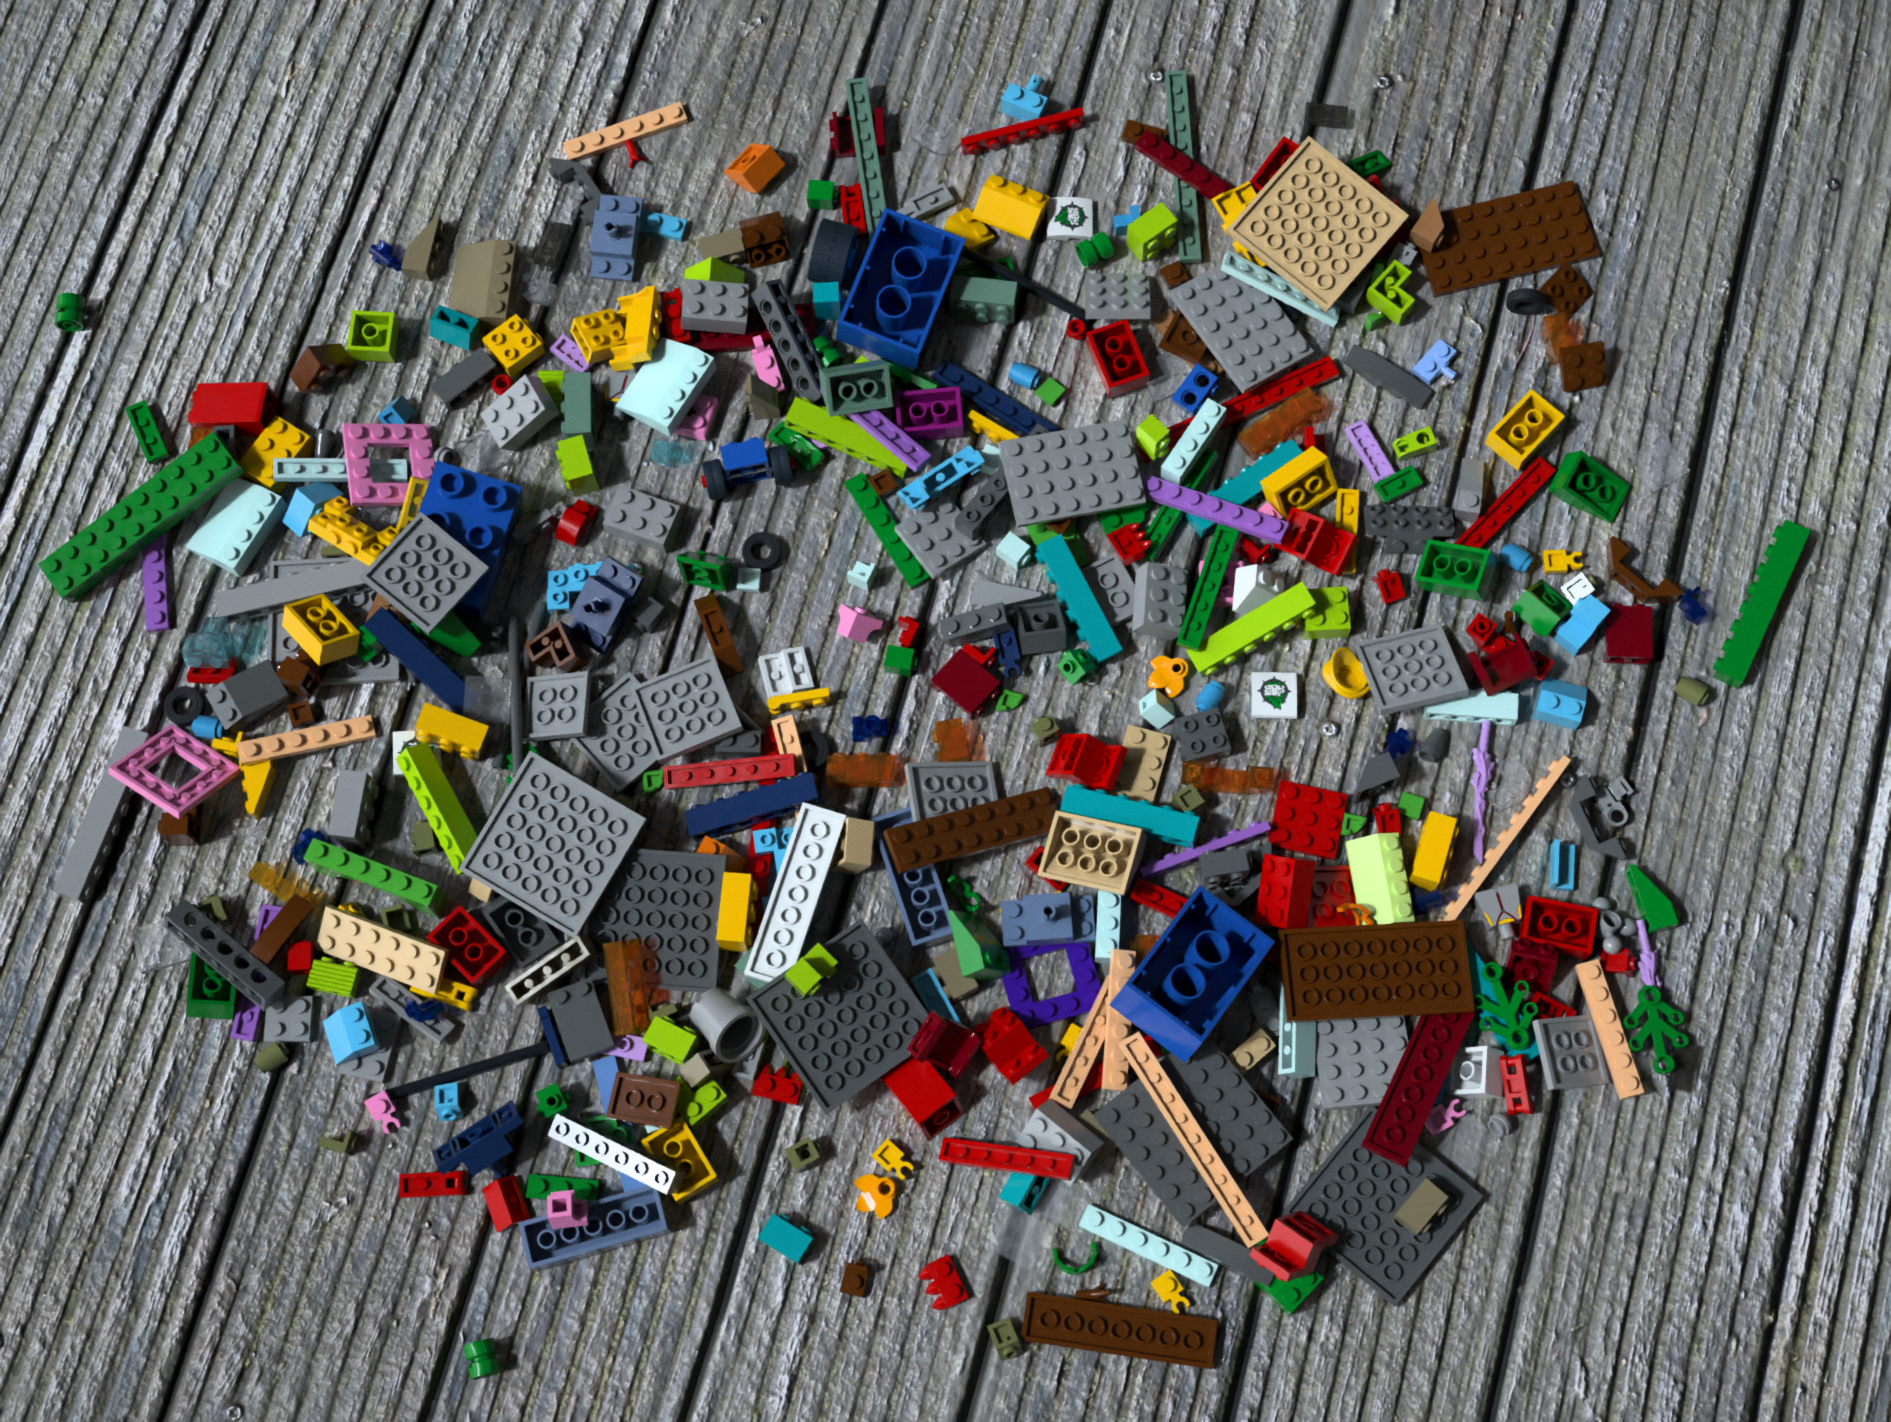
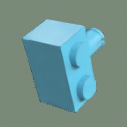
(1025, 102)

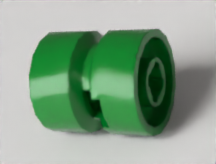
(1097, 248)
(70, 312)
(827, 354)
(482, 1359)

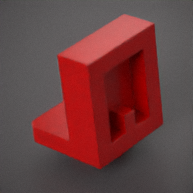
(1310, 439)
(1250, 551)
(1389, 585)
(909, 636)
(977, 654)
(1387, 818)
(1621, 963)

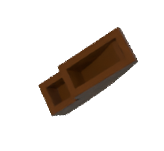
(281, 929)

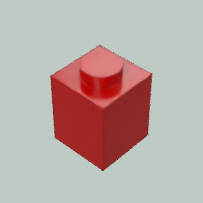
(301, 956)

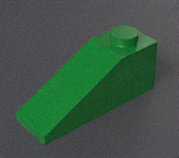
(1369, 164)
(1651, 902)

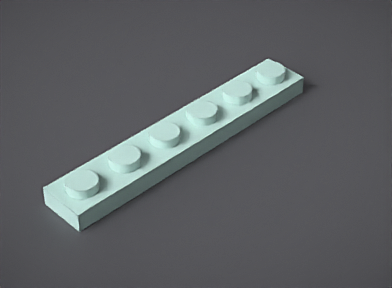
(1276, 287)
(335, 470)
(1148, 1245)

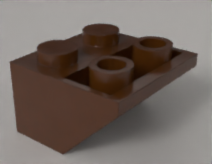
(764, 239)

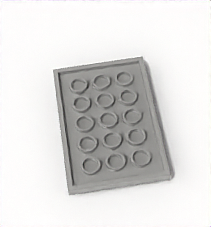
(1241, 327)
(1071, 473)

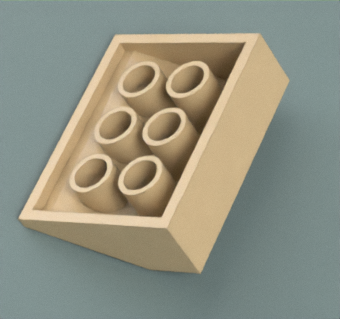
(1092, 853)

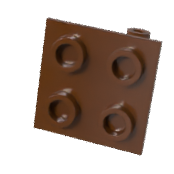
(1566, 290)

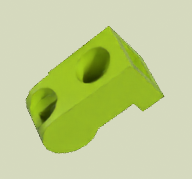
(1415, 444)

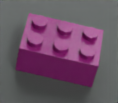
(930, 413)

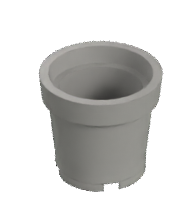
(727, 1025)

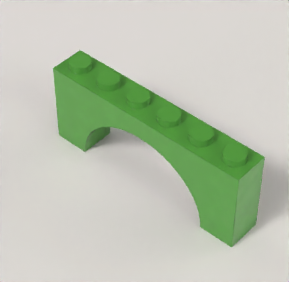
(341, 863)

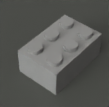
(714, 306)
(520, 412)
(642, 519)
(1159, 600)
(353, 809)
(1059, 1132)

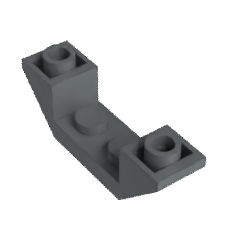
(567, 170)
(1584, 790)
(1242, 895)

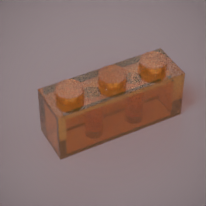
(861, 770)

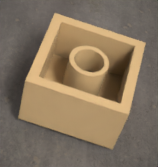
(854, 847)

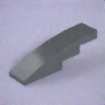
(1388, 376)
(1226, 1253)

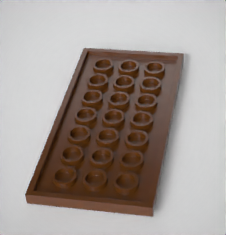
(1509, 239)
(1375, 971)

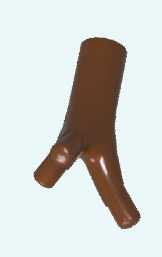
(1509, 623)
(1093, 1294)

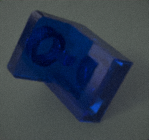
(1691, 608)
(424, 1011)

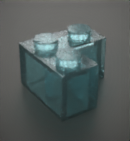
(211, 647)

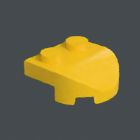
(972, 230)

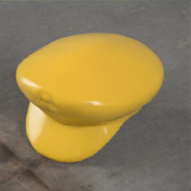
(1345, 674)

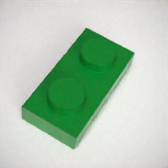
(1397, 484)

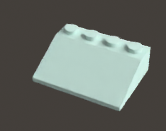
(667, 385)
(237, 525)

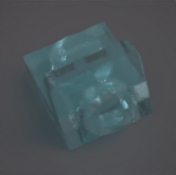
(665, 452)

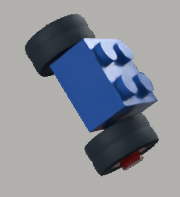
(745, 464)

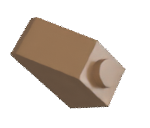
(1428, 228)

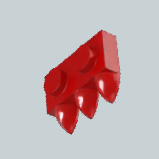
(1129, 543)
(211, 675)
(777, 1086)
(945, 1283)

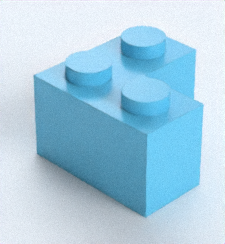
(307, 503)
(1585, 620)

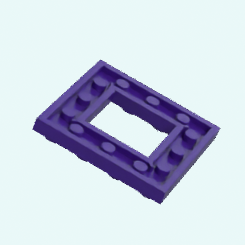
(1055, 1008)

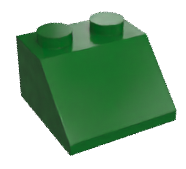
(1542, 608)

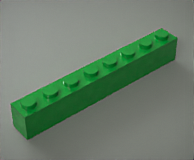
(1761, 603)

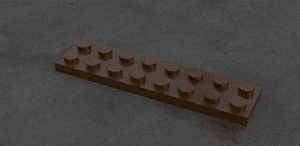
(971, 830)
(1119, 1330)

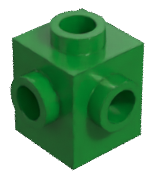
(1076, 666)
(548, 1097)

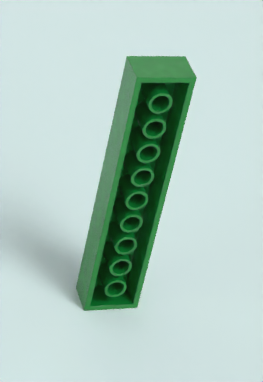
(141, 517)

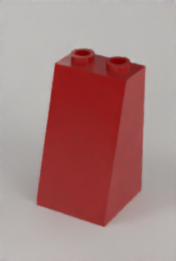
(245, 405)
(923, 1095)

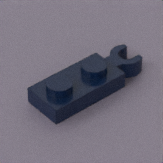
(1008, 651)
(553, 1034)

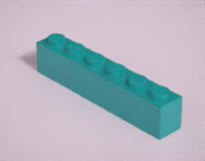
(1246, 486)
(1078, 599)
(1157, 822)
(1483, 987)

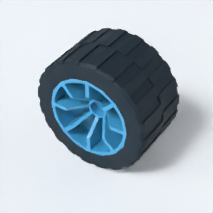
(832, 252)

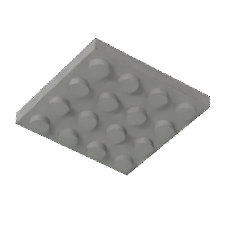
(424, 573)
(1411, 669)
(686, 709)
(617, 737)
(948, 787)
(1357, 1060)

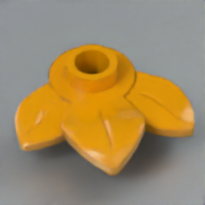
(1166, 677)
(872, 1196)

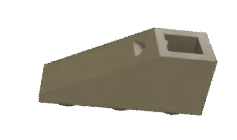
(421, 253)
(762, 398)

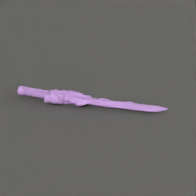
(1480, 781)
(1648, 967)

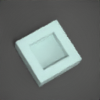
(749, 580)

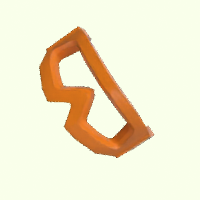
(1366, 912)

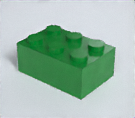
(1455, 570)

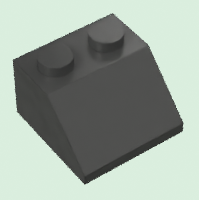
(1040, 627)
(1377, 777)

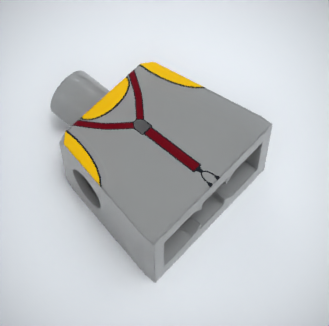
(616, 385)
(1499, 909)

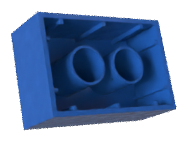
(900, 288)
(478, 515)
(1192, 973)

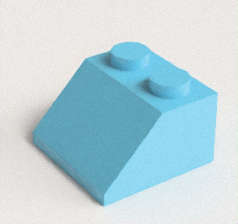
(1560, 703)
(351, 1033)

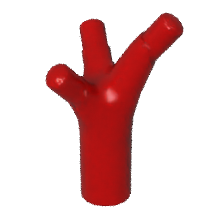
(633, 153)

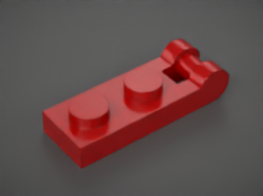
(853, 208)
(672, 316)
(431, 1184)

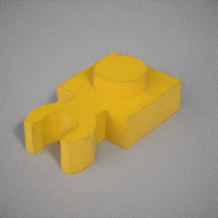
(1557, 561)
(1069, 1040)
(890, 1157)
(1168, 1289)

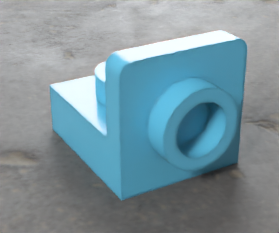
(448, 1101)

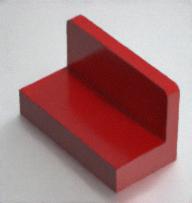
(505, 1202)

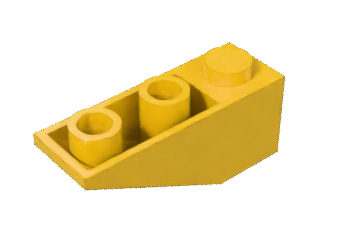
(257, 785)

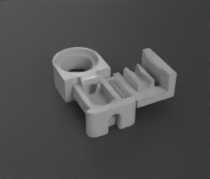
(1610, 795)

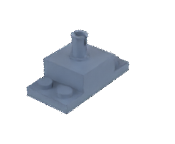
(616, 238)
(1048, 920)

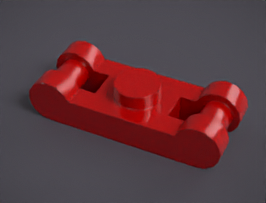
(1516, 1084)

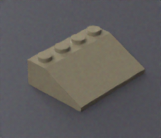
(485, 281)

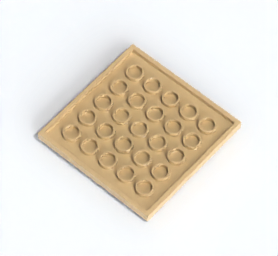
(1317, 224)

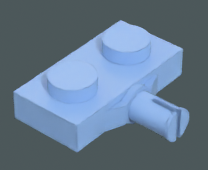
(1436, 363)

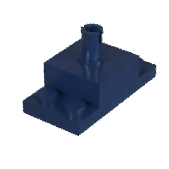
(604, 603)
(481, 1143)

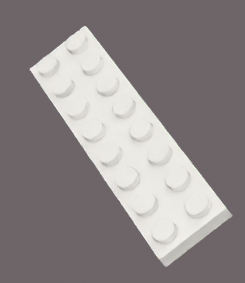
(795, 892)

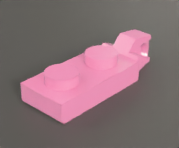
(766, 364)

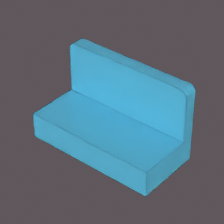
(1561, 866)

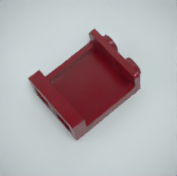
(843, 138)
(1628, 634)
(1504, 666)
(966, 684)
(945, 1043)

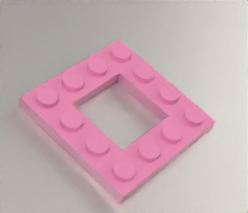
(360, 436)
(134, 766)

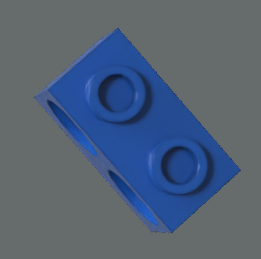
(1190, 388)

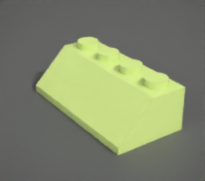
(1380, 878)

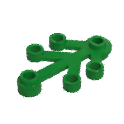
(1505, 1009)
(1656, 1027)

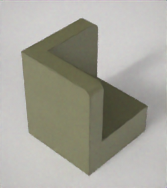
(1187, 799)
(397, 918)

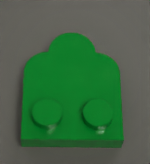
(1118, 518)
(608, 1125)

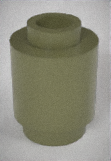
(1691, 690)
(272, 1056)

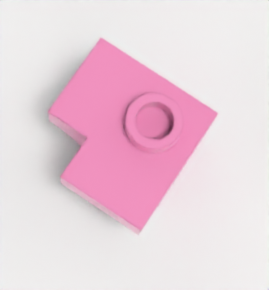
(857, 622)
(566, 1210)

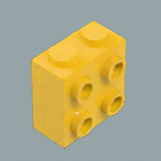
(597, 334)
(514, 345)

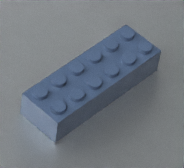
(916, 892)
(611, 1225)

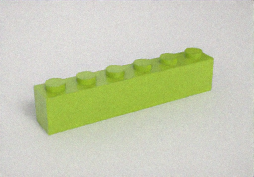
(841, 435)
(1253, 629)
(438, 802)

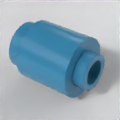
(1025, 375)
(1516, 557)
(1210, 696)
(208, 727)

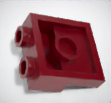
(1530, 963)

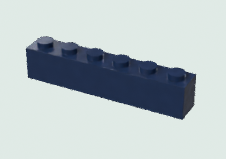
(417, 658)
(753, 806)

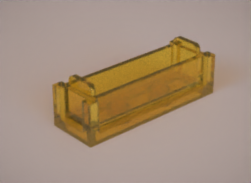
(276, 884)

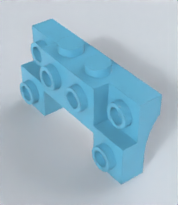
(939, 477)
(569, 583)
(772, 841)

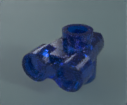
(383, 255)
(864, 727)
(1398, 743)
(305, 839)
(1422, 901)

